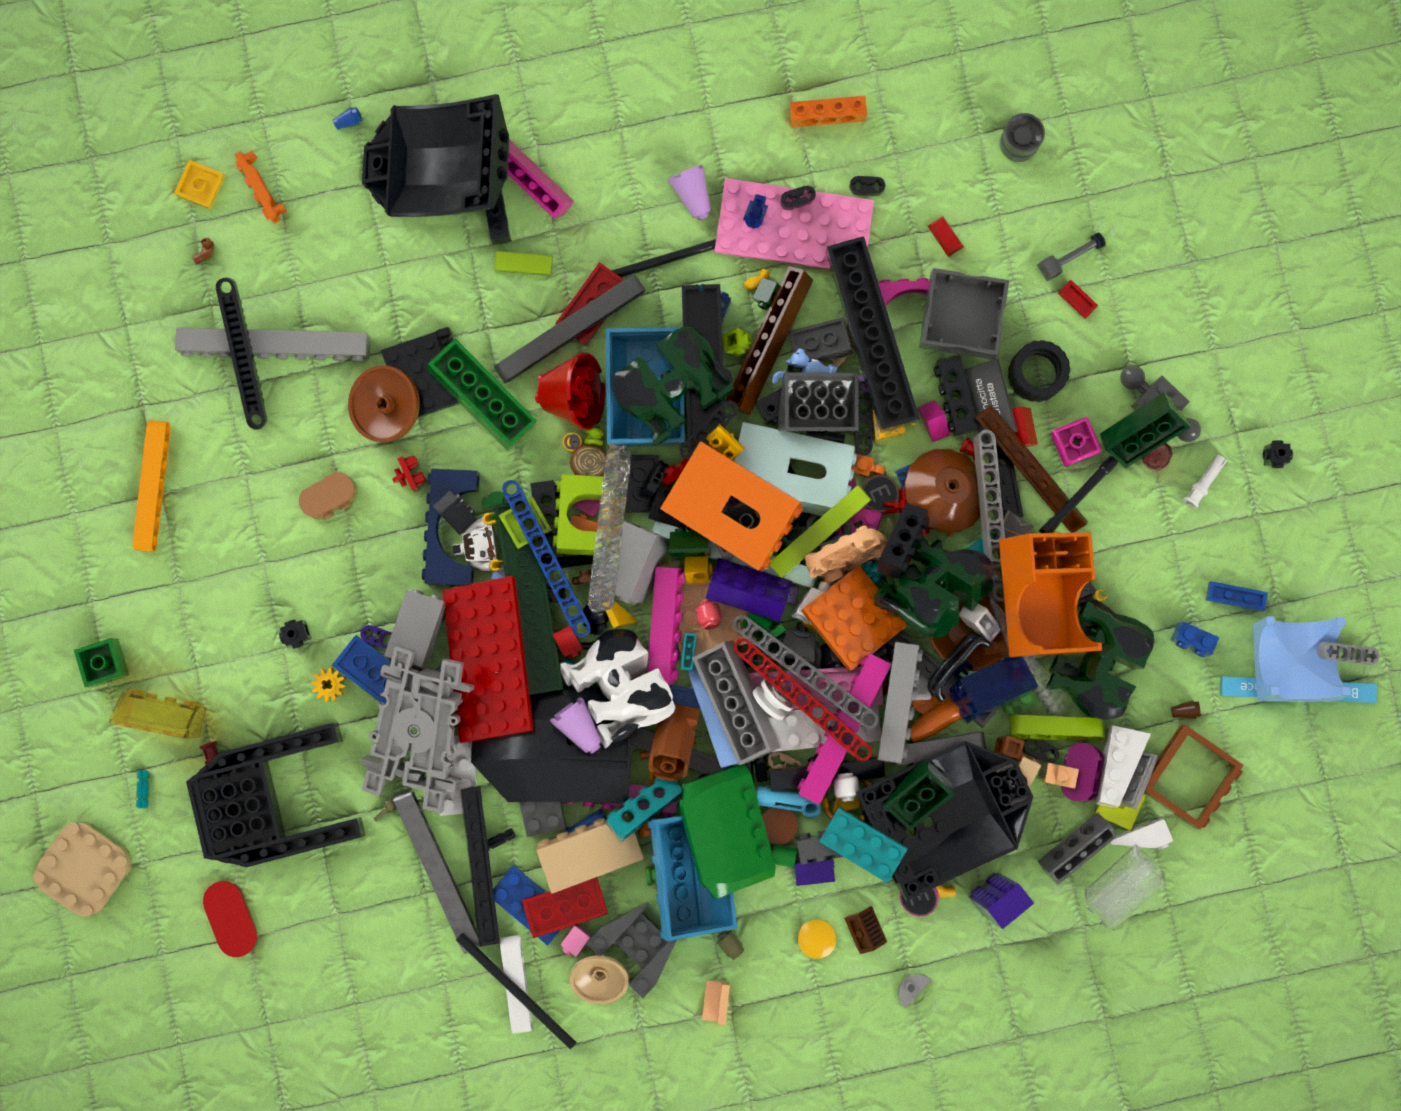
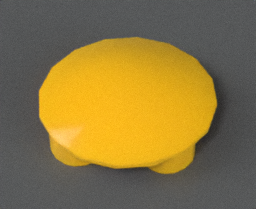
(817, 938)

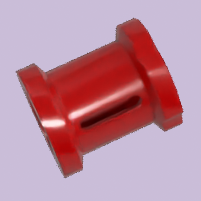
(968, 447)

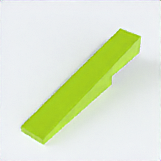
(820, 531)

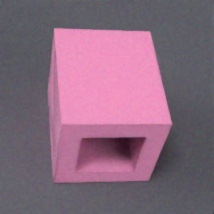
(575, 940)

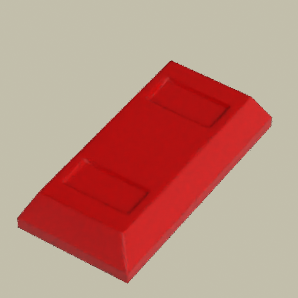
(945, 236)
(1078, 299)

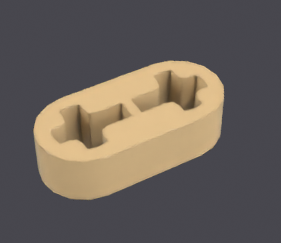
(787, 759)

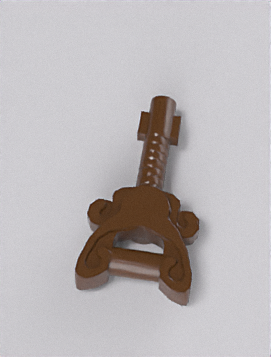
(585, 576)

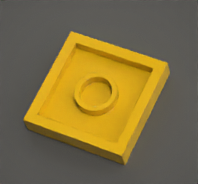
(199, 184)

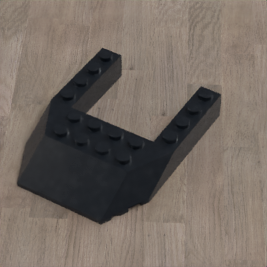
(239, 806)

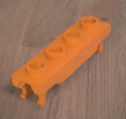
(261, 193)

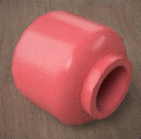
(708, 614)

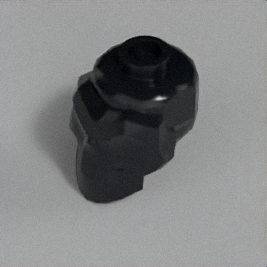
(596, 620)

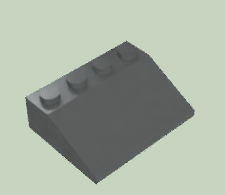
(819, 402)

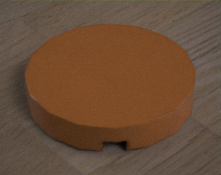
(780, 825)

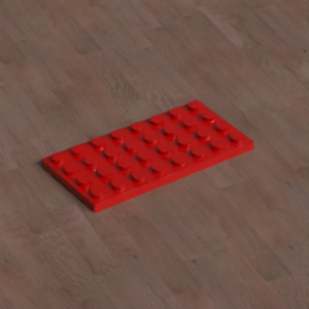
(488, 638)

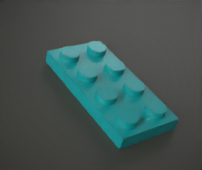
(863, 845)

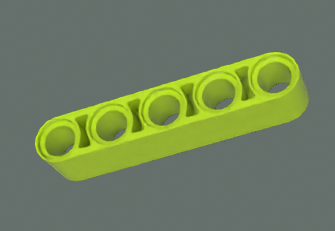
(1056, 728)

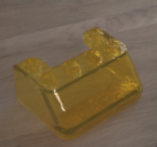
(158, 715)

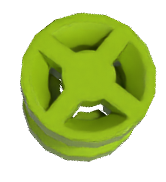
(594, 437)

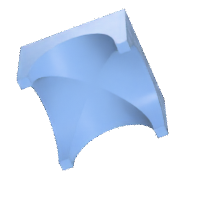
(1289, 662)

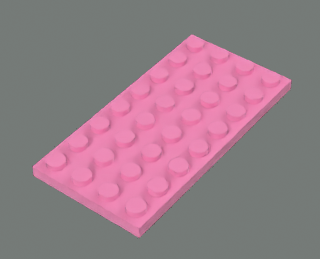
(789, 235)

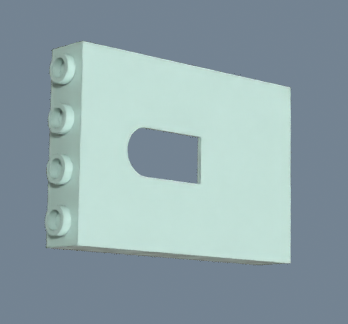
(768, 456)

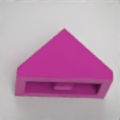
(934, 420)

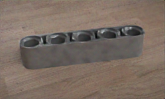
(923, 749)

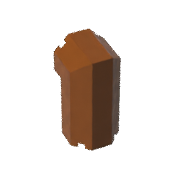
(674, 743)

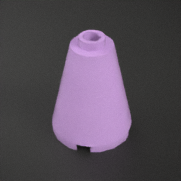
(692, 191)
(578, 726)

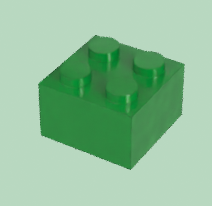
(101, 662)

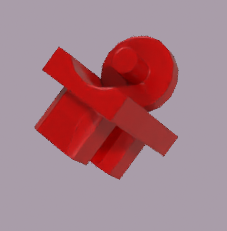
(413, 480)

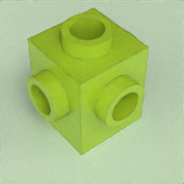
(737, 342)

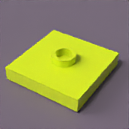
(1120, 815)

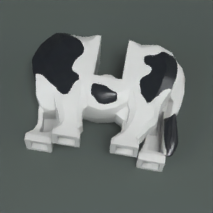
(632, 703)

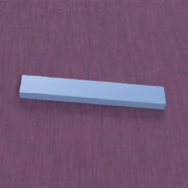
(717, 735)

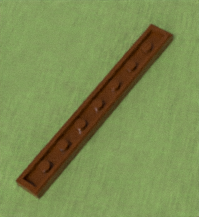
(1029, 467)

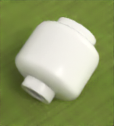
(846, 786)

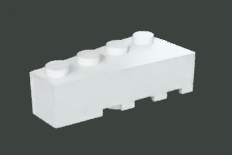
(1122, 753)

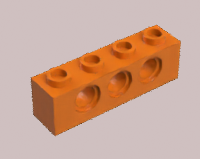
(828, 111)

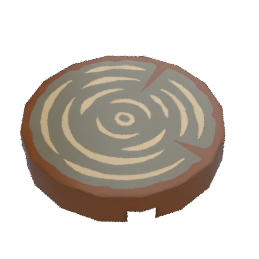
(588, 461)

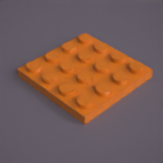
(850, 620)

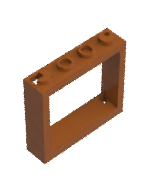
(1165, 758)

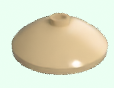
(599, 979)

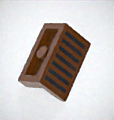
(866, 930)

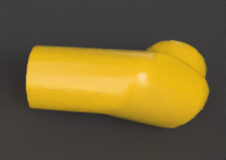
(752, 283)
(946, 891)

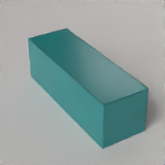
(688, 651)

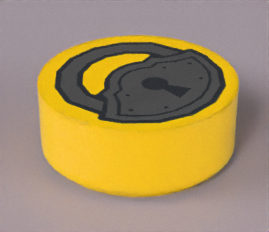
(572, 441)

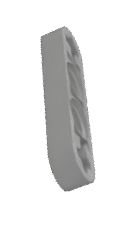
(1348, 653)

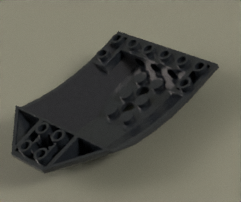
(547, 769)
(967, 830)

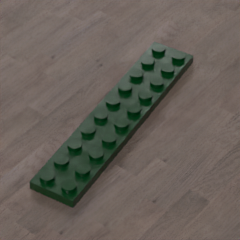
(534, 611)

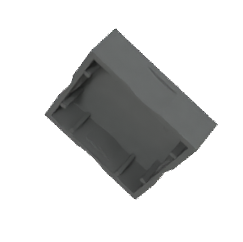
(963, 314)

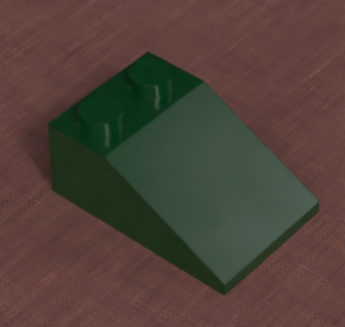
(919, 795)

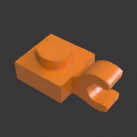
(865, 466)

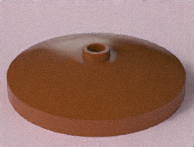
(383, 403)

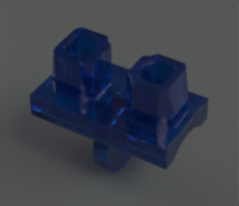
(756, 211)

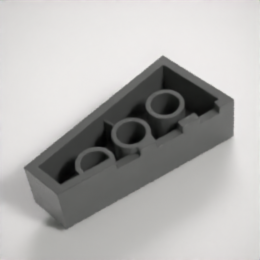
(811, 849)

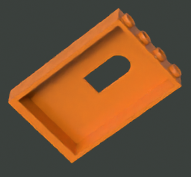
(705, 490)

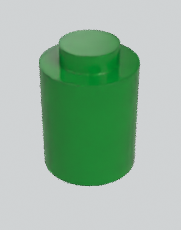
(784, 855)

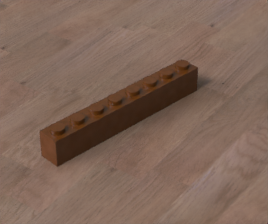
(770, 339)

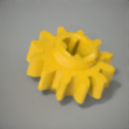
(329, 692)

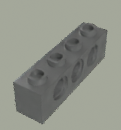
(1077, 848)

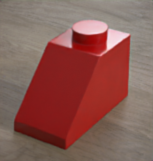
(568, 643)

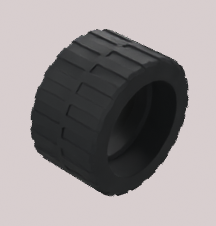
(1057, 358)

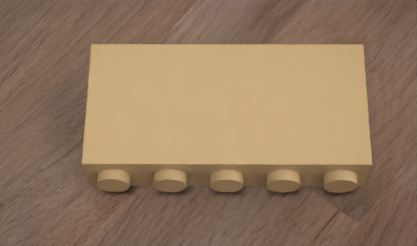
(585, 854)

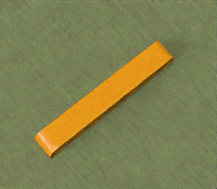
(151, 486)

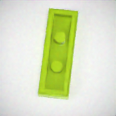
(523, 263)

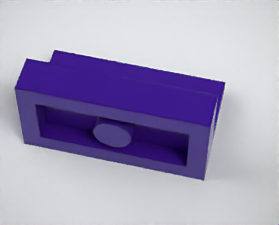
(814, 872)

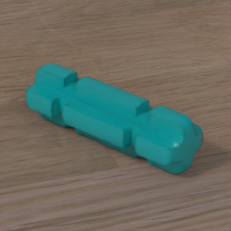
(142, 789)

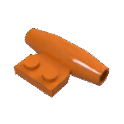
(934, 717)

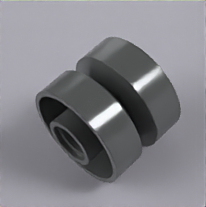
(1022, 137)

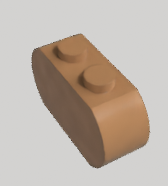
(328, 496)

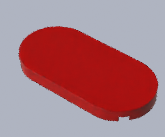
(230, 919)

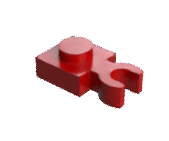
(673, 472)

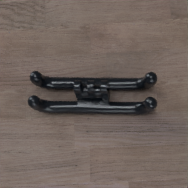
(955, 664)

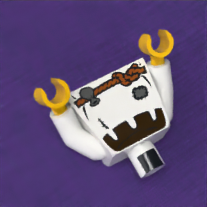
(480, 545)

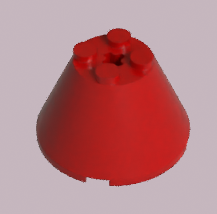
(573, 391)

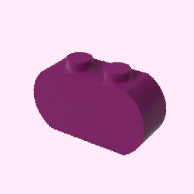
(1090, 763)

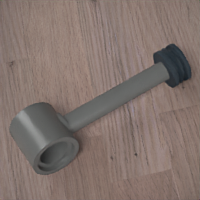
(1051, 266)

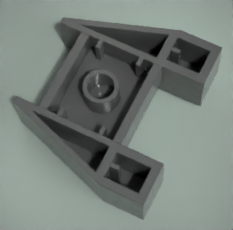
(640, 941)

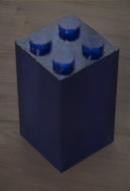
(992, 688)

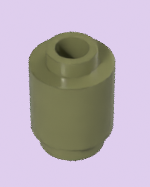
(730, 944)

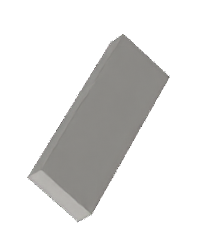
(1139, 780)

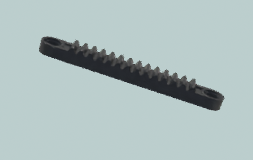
(241, 353)

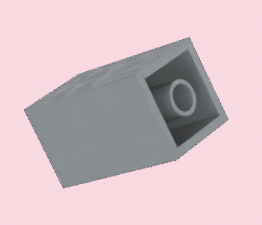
(639, 556)
(417, 627)

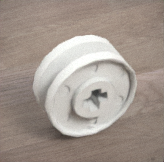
(772, 700)

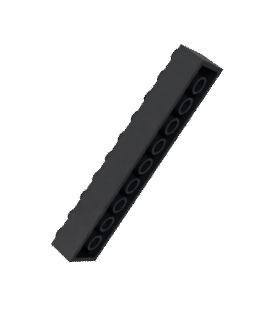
(872, 334)

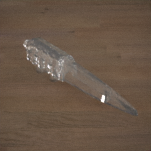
(1049, 700)

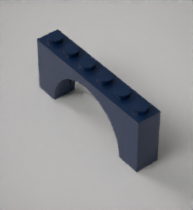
(439, 566)

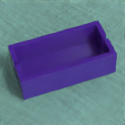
(749, 589)

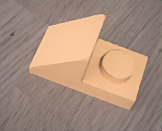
(1060, 775)

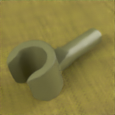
(389, 805)

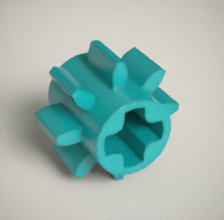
(871, 570)

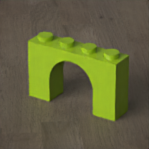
(572, 490)

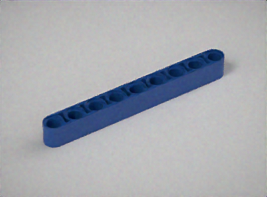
(539, 551)

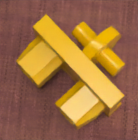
(725, 442)

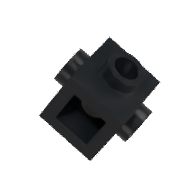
(1271, 455)
(301, 633)

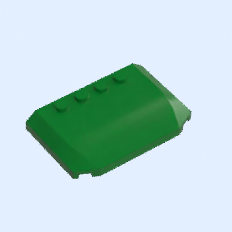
(726, 831)

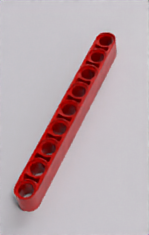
(793, 696)

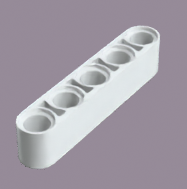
(515, 969)

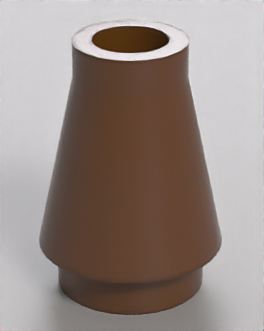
(1186, 710)

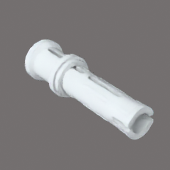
(1200, 488)

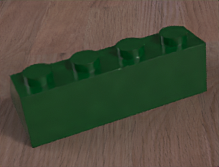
(1144, 430)

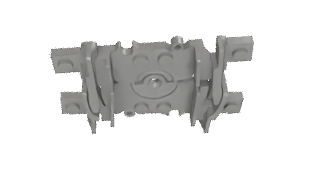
(419, 701)

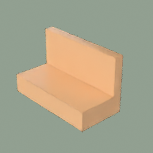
(716, 1001)

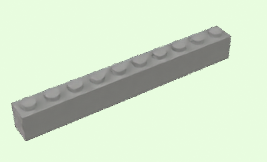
(276, 343)

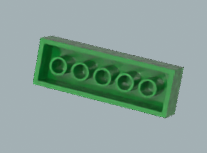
(481, 394)

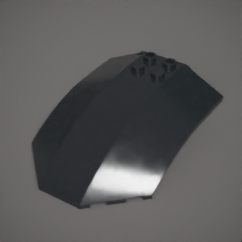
(438, 158)

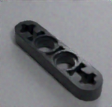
(867, 418)
(705, 427)

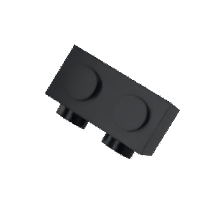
(769, 407)

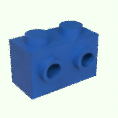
(1196, 639)

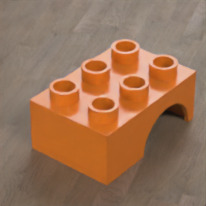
(1042, 592)

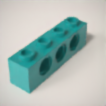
(656, 805)

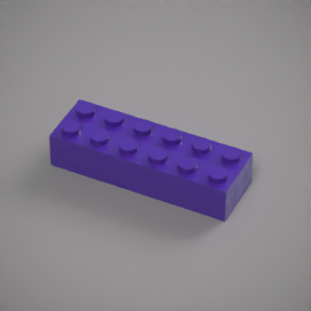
(1000, 899)

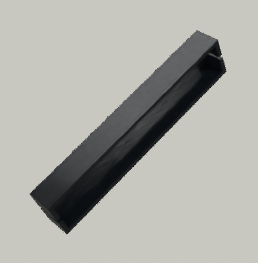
(703, 313)

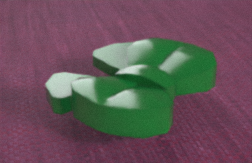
(493, 499)

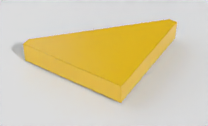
(619, 616)

